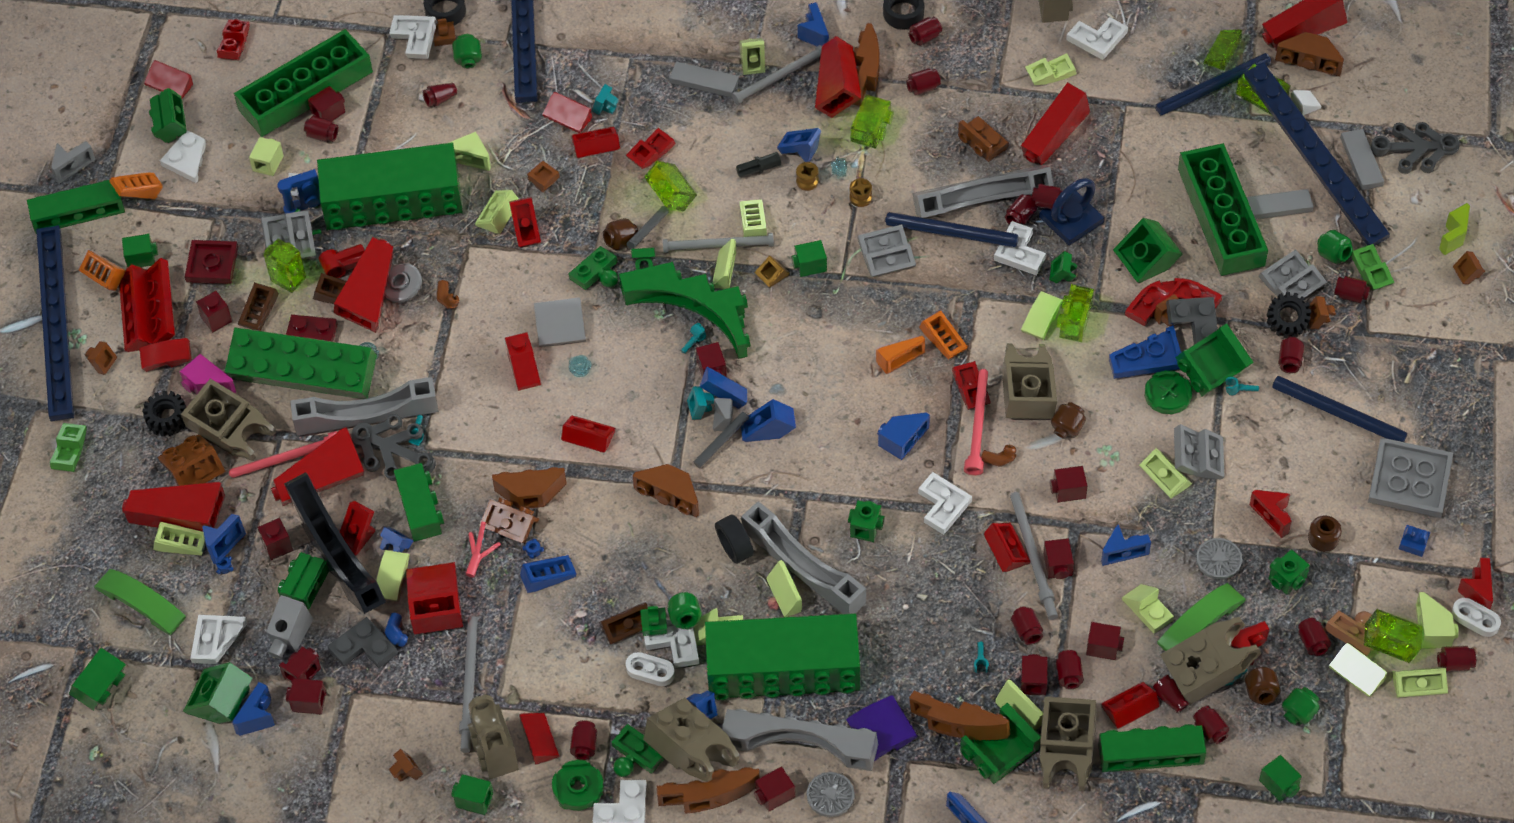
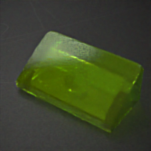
(1223, 48)

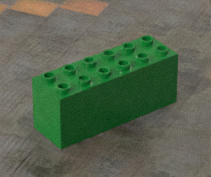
(389, 186)
(783, 656)

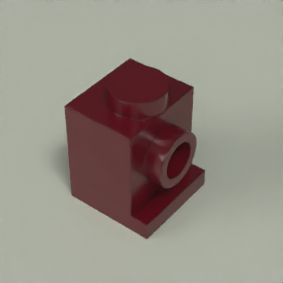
(301, 665)

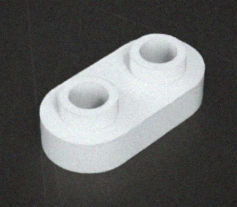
(1476, 617)
(651, 669)

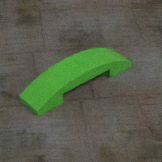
(142, 599)
(1201, 615)

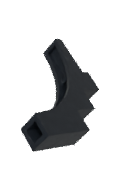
(355, 581)

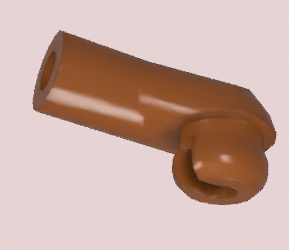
(444, 297)
(1000, 459)

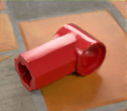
(337, 263)

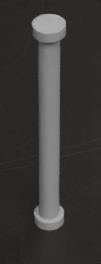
(739, 96)
(716, 243)

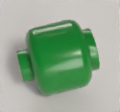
(467, 51)
(1334, 246)
(684, 610)
(1300, 706)

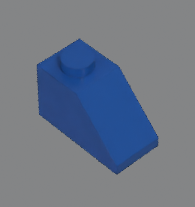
(769, 422)
(902, 433)

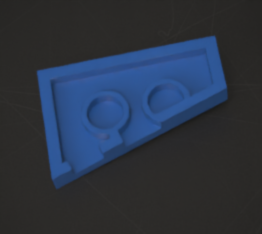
(1148, 356)

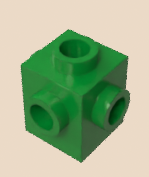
(865, 520)
(1288, 572)

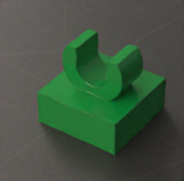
(643, 254)
(1061, 268)
(654, 621)

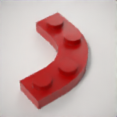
(1145, 303)

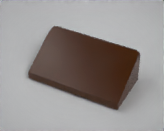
(623, 624)

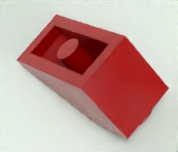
(522, 361)

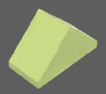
(471, 152)

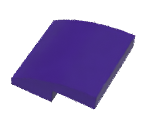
(887, 721)

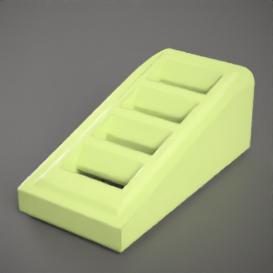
(759, 230)
(173, 531)

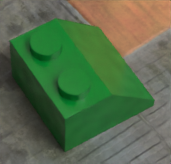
(1147, 250)
(218, 693)

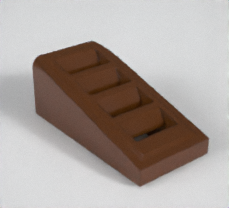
(331, 282)
(256, 291)

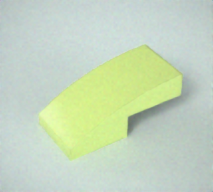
(1052, 71)
(1041, 315)
(391, 574)

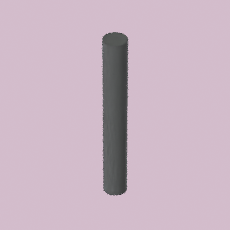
(646, 229)
(721, 439)

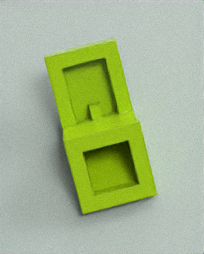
(1457, 225)

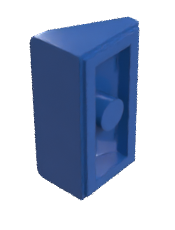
(723, 387)
(962, 809)

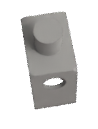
(288, 626)

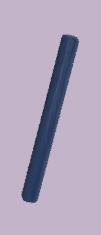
(1209, 85)
(952, 229)
(1339, 409)

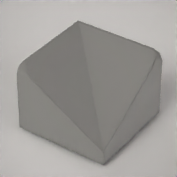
(722, 413)

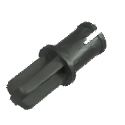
(758, 165)

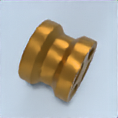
(803, 180)
(863, 187)

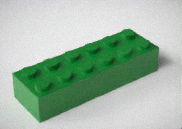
(286, 90)
(1222, 209)
(300, 363)

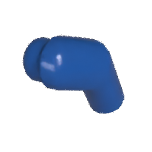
(393, 631)

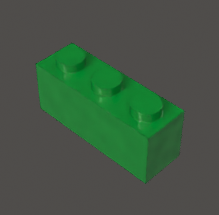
(419, 502)

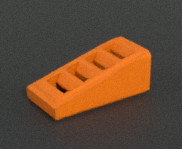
(138, 185)
(114, 277)
(928, 330)
(900, 353)

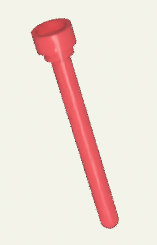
(277, 459)
(974, 463)

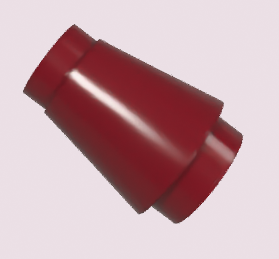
(437, 94)
(1170, 693)

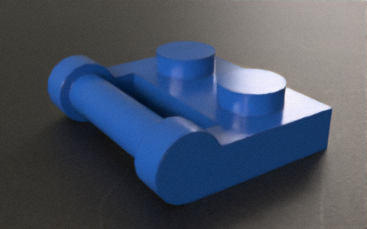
(307, 189)

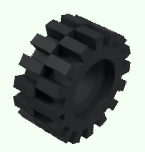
(1288, 302)
(159, 403)

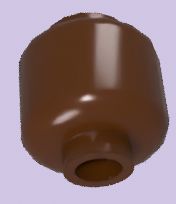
(619, 233)
(1068, 420)
(1324, 533)
(1262, 685)

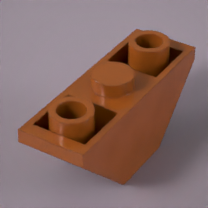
(1311, 52)
(530, 487)
(669, 487)

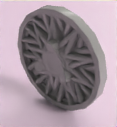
(403, 283)
(1219, 558)
(830, 794)

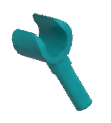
(698, 333)
(1236, 387)
(417, 442)
(981, 658)

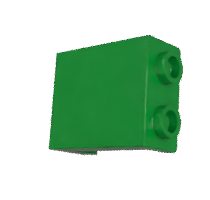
(1213, 360)
(1001, 756)

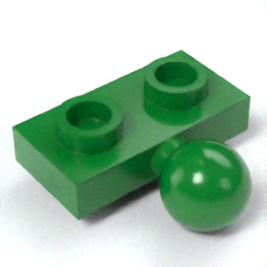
(596, 266)
(632, 745)

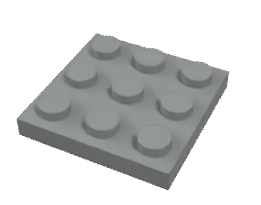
(1410, 477)

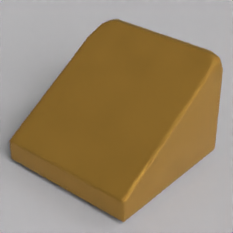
(771, 271)

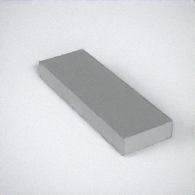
(704, 79)
(1362, 159)
(1281, 204)

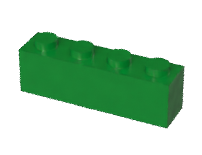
(75, 206)
(1151, 748)

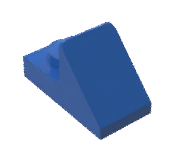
(814, 29)
(801, 141)
(223, 539)
(1121, 550)
(252, 715)

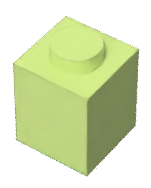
(266, 156)

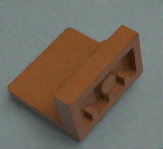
(192, 461)

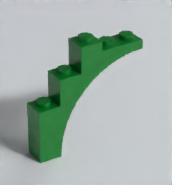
(666, 286)

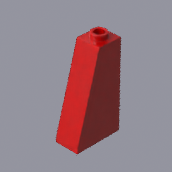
(1303, 17)
(837, 78)
(1056, 124)
(366, 287)
(326, 466)
(180, 505)

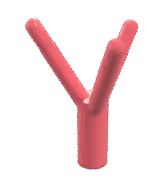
(475, 549)

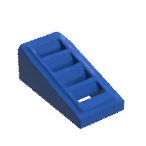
(540, 582)

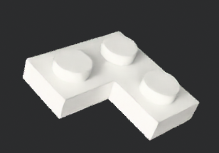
(418, 31)
(1097, 42)
(1021, 256)
(948, 502)
(681, 642)
(630, 807)

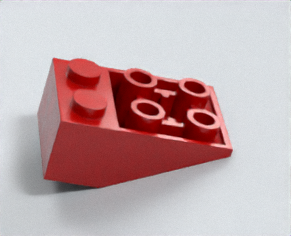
(434, 598)

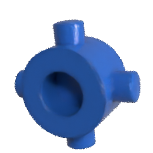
(533, 548)
(224, 566)

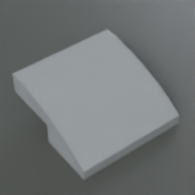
(290, 228)
(886, 250)
(1292, 276)
(559, 322)
(1199, 452)

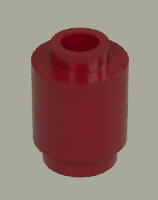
(925, 30)
(923, 81)
(321, 129)
(1045, 196)
(1021, 210)
(1351, 289)
(1291, 355)
(1027, 625)
(1314, 637)
(1456, 658)
(1069, 669)
(1213, 726)
(583, 740)

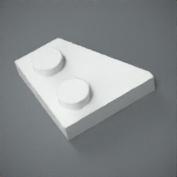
(185, 156)
(214, 637)

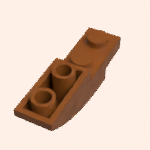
(867, 61)
(955, 722)
(703, 796)

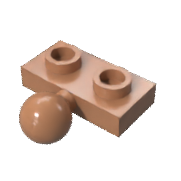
(1350, 630)

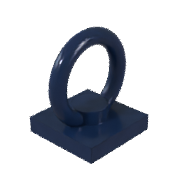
(1077, 215)

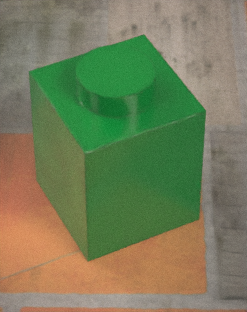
(139, 250)
(809, 258)
(1280, 778)
(472, 794)

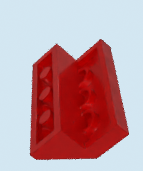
(146, 305)

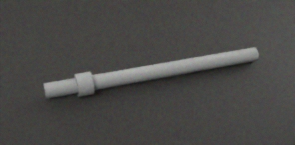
(1045, 594)
(468, 683)

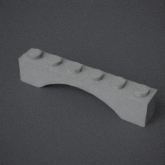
(980, 190)
(321, 415)
(834, 586)
(851, 746)

